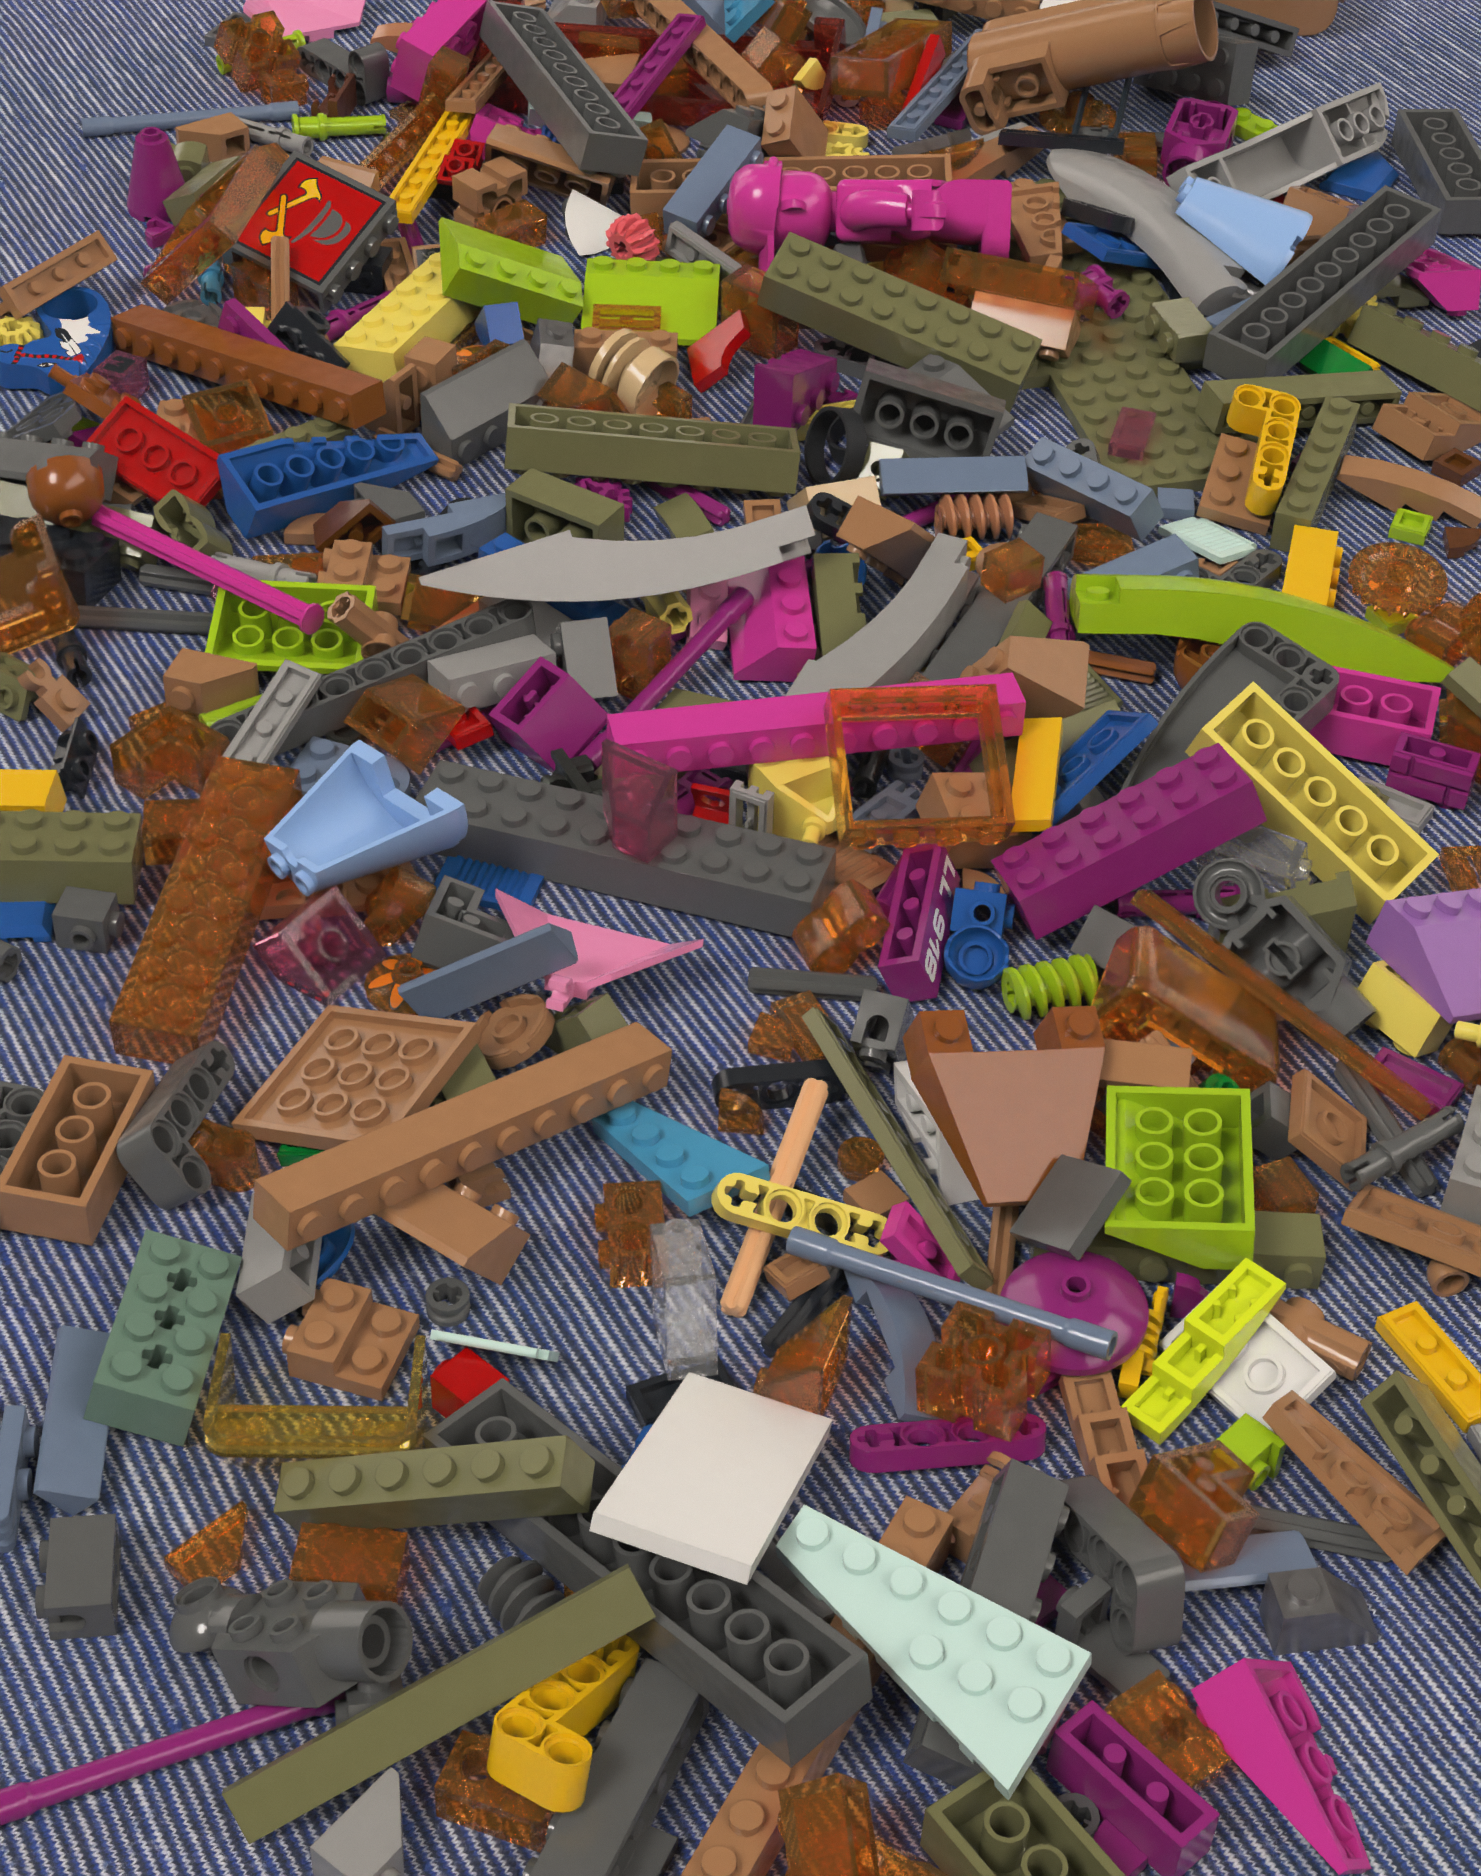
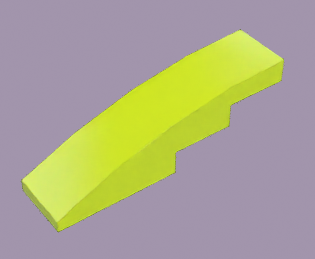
(1204, 1350)

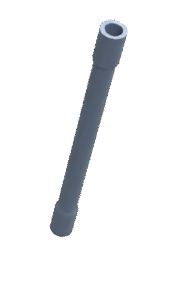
(109, 125)
(830, 1252)

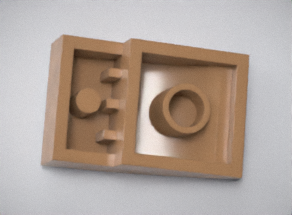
(1429, 424)

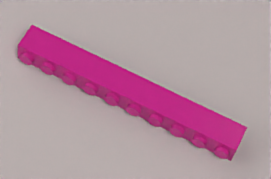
(792, 728)

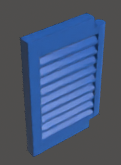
(489, 877)

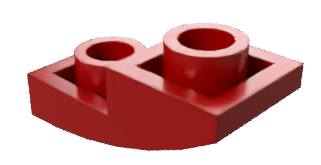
(463, 156)

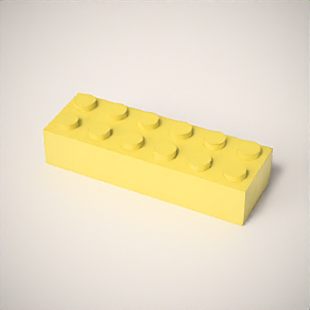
(402, 319)
(1318, 801)

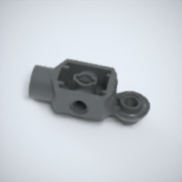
(1282, 944)
(293, 1638)

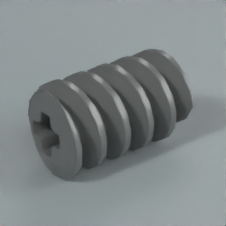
(516, 1591)

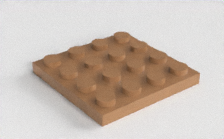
(356, 1076)

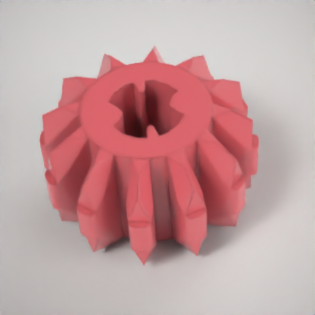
(632, 237)

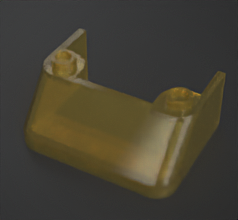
(308, 1432)

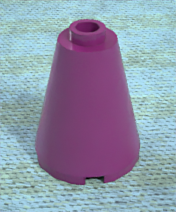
(153, 175)

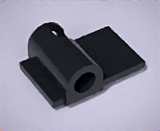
(303, 332)

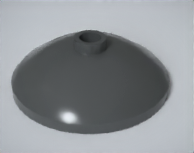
(836, 9)

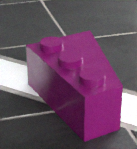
(792, 388)

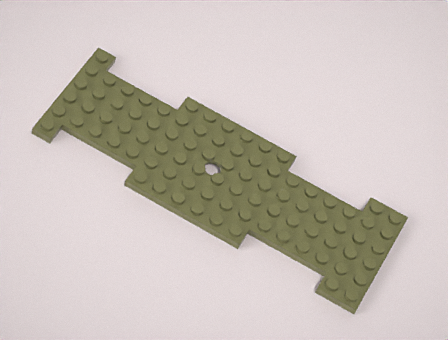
(1124, 367)

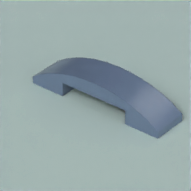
(905, 1334)

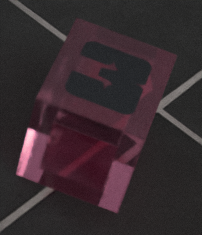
(125, 373)

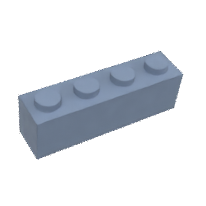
(706, 189)
(1102, 491)
(1162, 557)

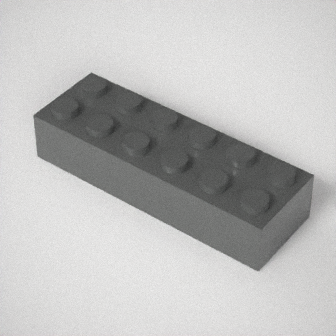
(1442, 165)

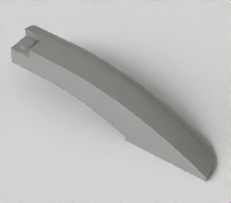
(1299, 148)
(1182, 253)
(604, 570)
(903, 632)

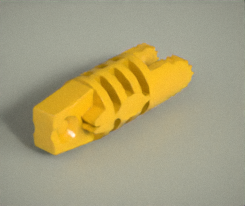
(1141, 1361)

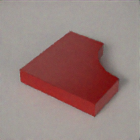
(714, 351)

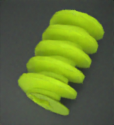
(1049, 984)

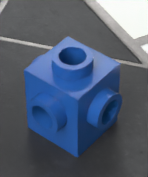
(968, 900)

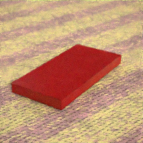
(157, 454)

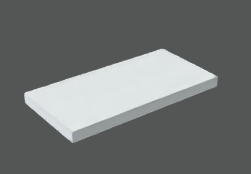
(713, 1478)

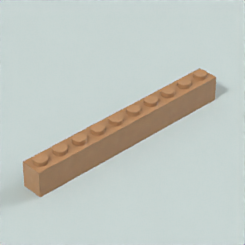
(458, 1135)
(745, 1830)

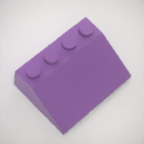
(1435, 949)

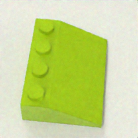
(498, 270)
(682, 289)
(261, 637)
(1187, 1172)

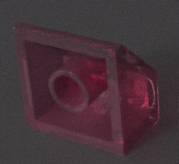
(320, 947)

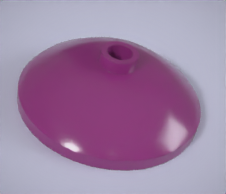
(1106, 1298)

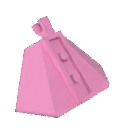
(312, 17)
(600, 951)

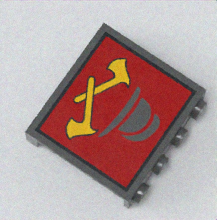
(329, 225)

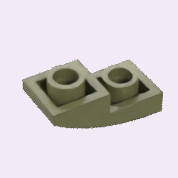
(1403, 293)
(683, 517)

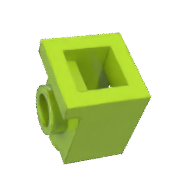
(1255, 1447)

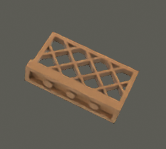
(55, 276)

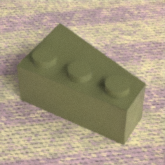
(835, 600)

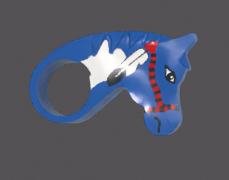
(75, 337)

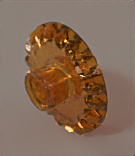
(1062, 119)
(1397, 578)

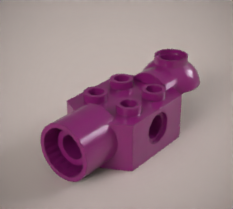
(1196, 132)

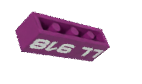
(919, 923)

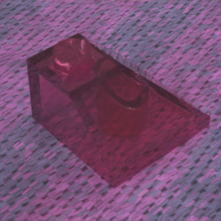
(638, 801)

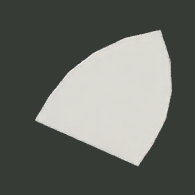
(587, 223)

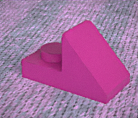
(913, 1243)

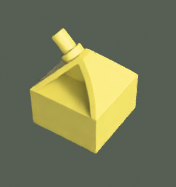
(801, 797)

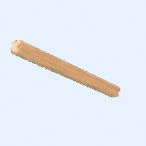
(784, 1171)

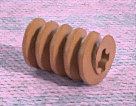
(974, 514)

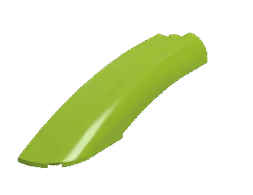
(1218, 608)

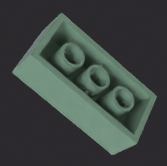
(162, 1338)

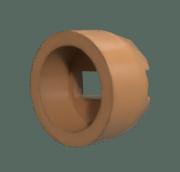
(1446, 1279)

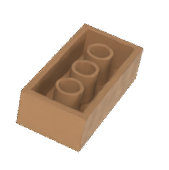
(67, 1157)

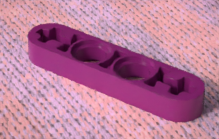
(892, 1446)

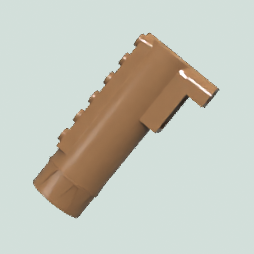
(1040, 55)

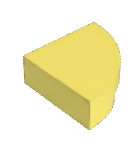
(810, 75)

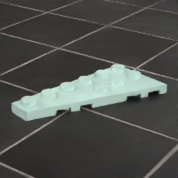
(956, 1654)

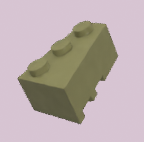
(1328, 903)

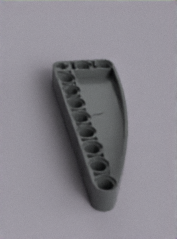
(1255, 653)

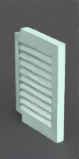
(1209, 539)
(494, 1345)

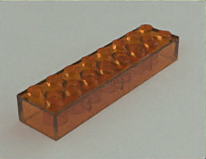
(204, 914)

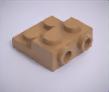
(355, 564)
(349, 1340)

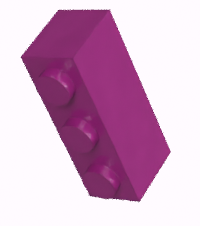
(1132, 1790)

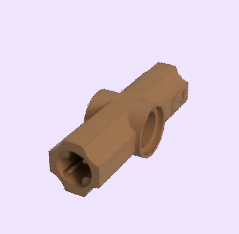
(371, 629)
(1335, 1346)

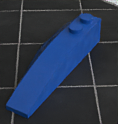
(286, 480)

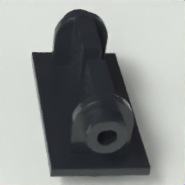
(76, 757)

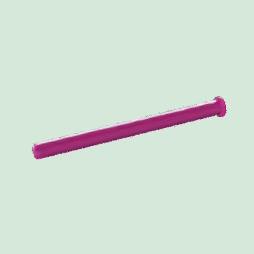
(307, 616)

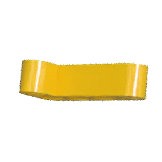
(1274, 420)
(541, 1732)

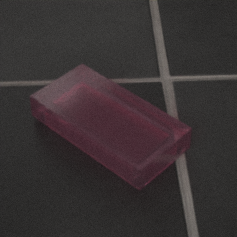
(1132, 433)

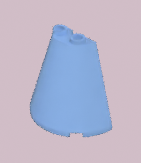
(1243, 225)
(360, 825)

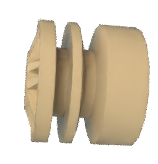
(633, 370)

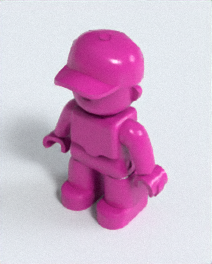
(772, 201)

